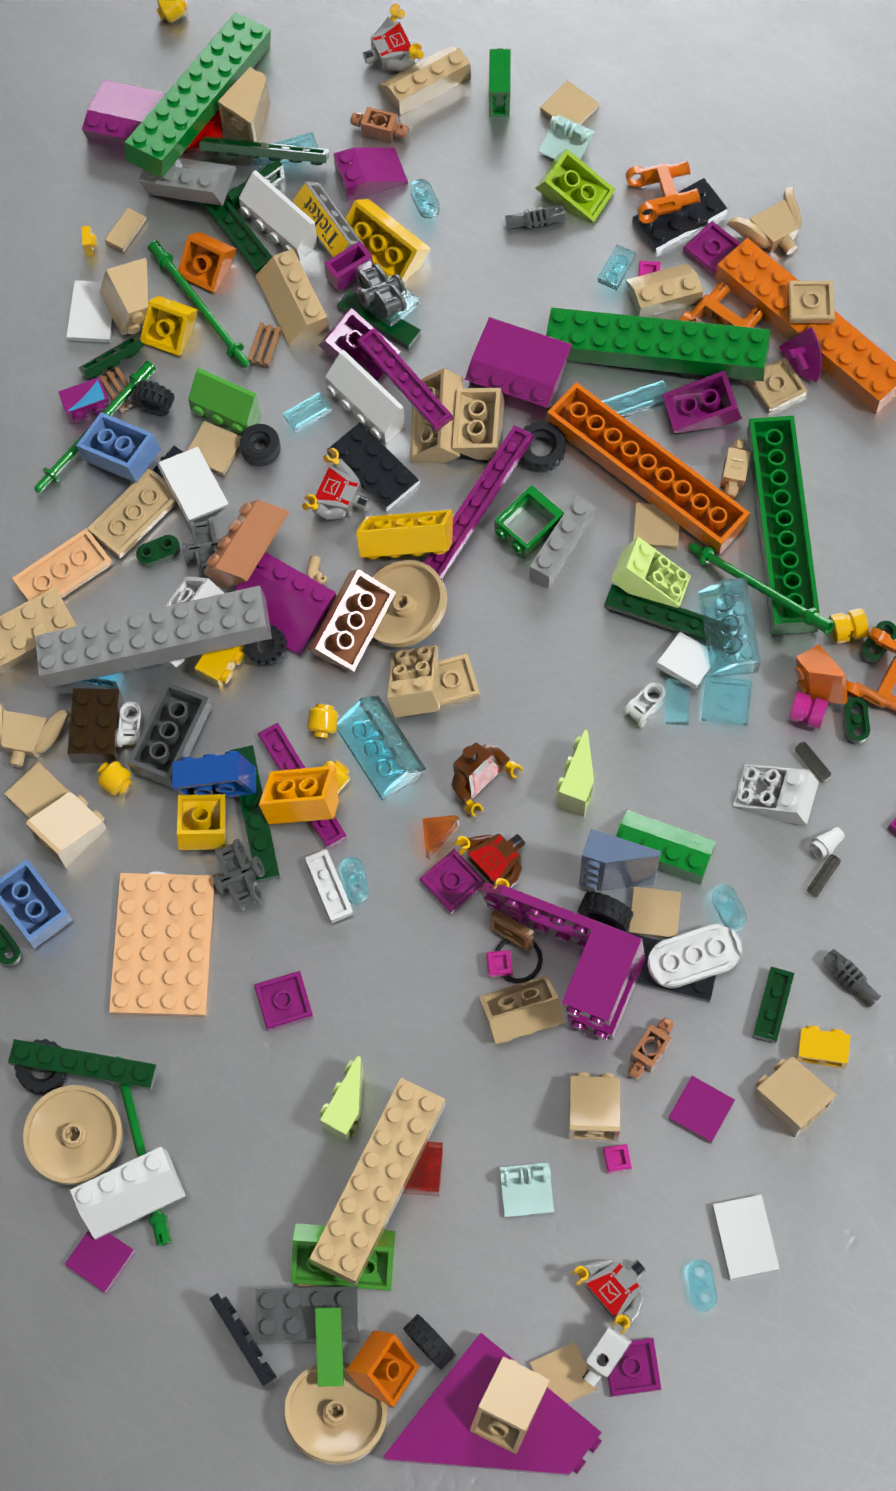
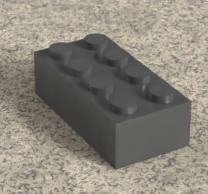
(169, 733)
(289, 1313)

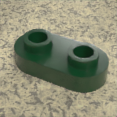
(159, 552)
(886, 626)
(856, 721)
(7, 945)

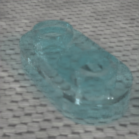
(425, 200)
(354, 879)
(730, 908)
(701, 1285)

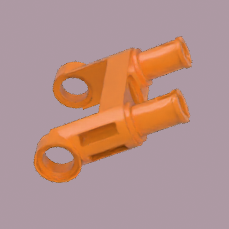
(671, 200)
(713, 309)
(883, 696)

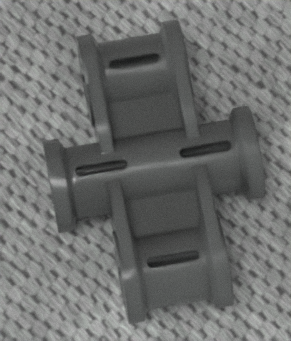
(381, 290)
(204, 544)
(239, 875)

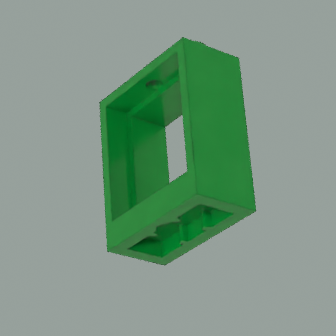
(499, 82)
(542, 505)

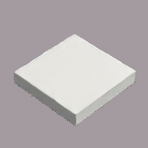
(685, 660)

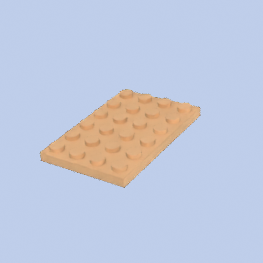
(162, 945)

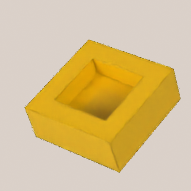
(89, 240)

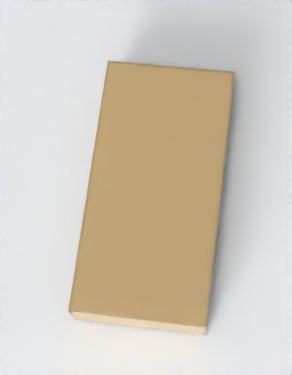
(125, 229)

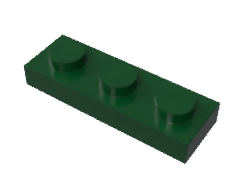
(271, 172)
(111, 358)
(773, 1004)

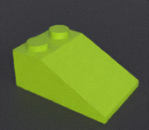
(575, 186)

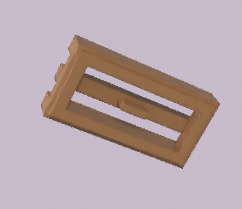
(268, 329)
(111, 376)
(512, 930)

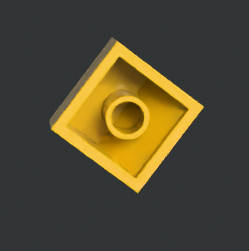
(168, 325)
(201, 822)

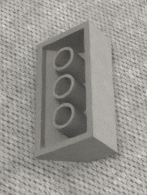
(191, 181)

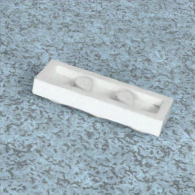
(329, 886)

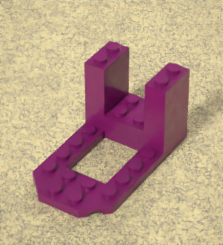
(605, 969)

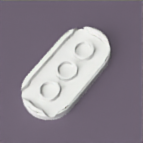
(694, 956)

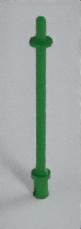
(164, 260)
(143, 373)
(810, 616)
(158, 1219)

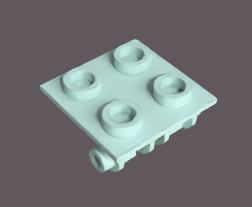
(565, 135)
(526, 1189)

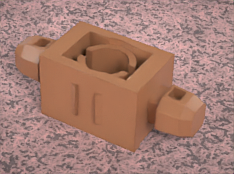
(388, 125)
(641, 1061)

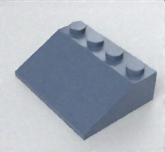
(616, 863)

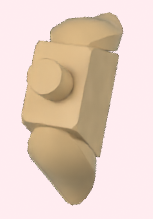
(774, 226)
(28, 734)

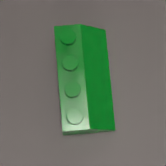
(682, 851)

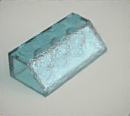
(729, 628)
(380, 746)

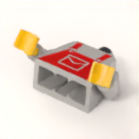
(392, 46)
(338, 491)
(614, 1288)

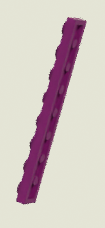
(482, 496)

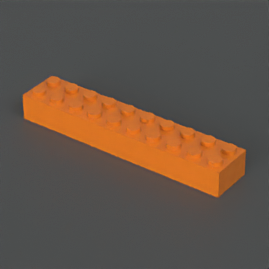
(844, 350)
(648, 468)

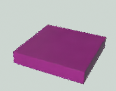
(710, 247)
(452, 881)
(283, 1001)
(701, 1109)
(99, 1259)
(636, 1370)

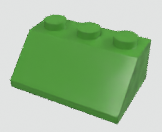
(223, 401)

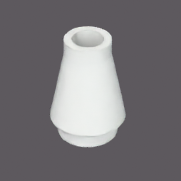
(825, 844)

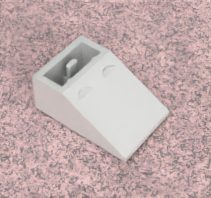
(776, 792)

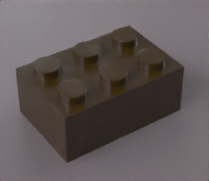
(94, 725)

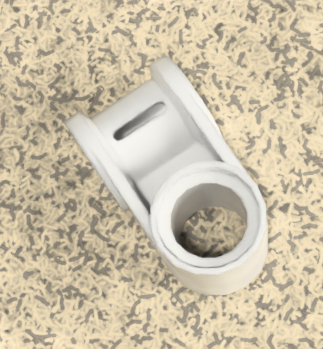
(642, 707)
(129, 729)

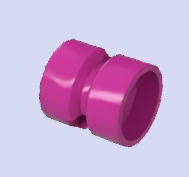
(808, 710)

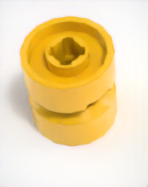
(849, 625)

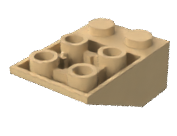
(414, 681)

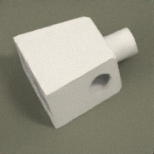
(614, 1346)

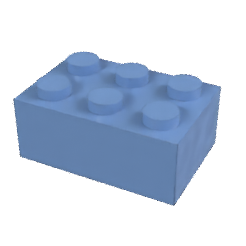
(118, 447)
(32, 904)

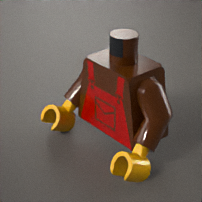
(476, 769)
(494, 857)

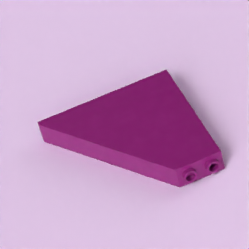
(442, 1426)

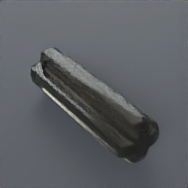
(813, 762)
(823, 875)

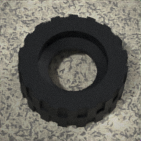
(557, 454)
(606, 910)
(36, 1085)
(429, 1341)

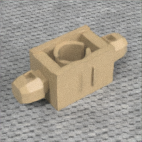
(735, 468)

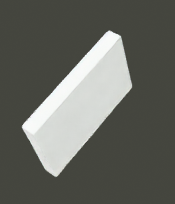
(89, 315)
(192, 484)
(745, 1237)

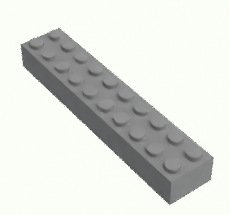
(153, 637)

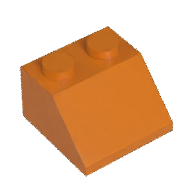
(205, 261)
(820, 676)
(383, 1367)

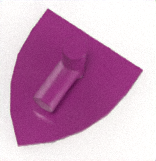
(804, 354)

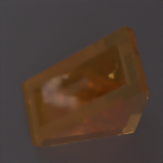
(437, 832)

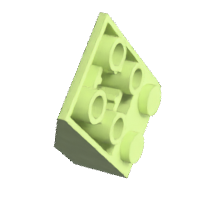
(650, 574)
(576, 788)
(344, 1112)

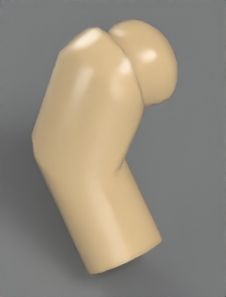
(313, 572)

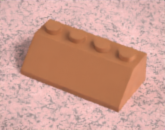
(245, 543)
(352, 620)

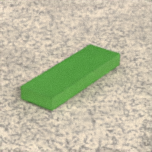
(329, 1346)

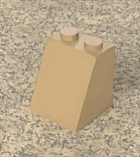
(246, 106)
(126, 295)
(66, 827)
(794, 1095)
(594, 1107)
(509, 1405)

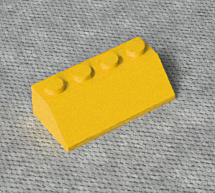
(387, 240)
(405, 534)

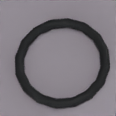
(534, 973)

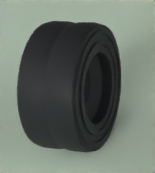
(263, 456)

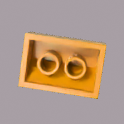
(300, 795)

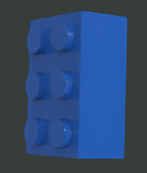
(214, 775)

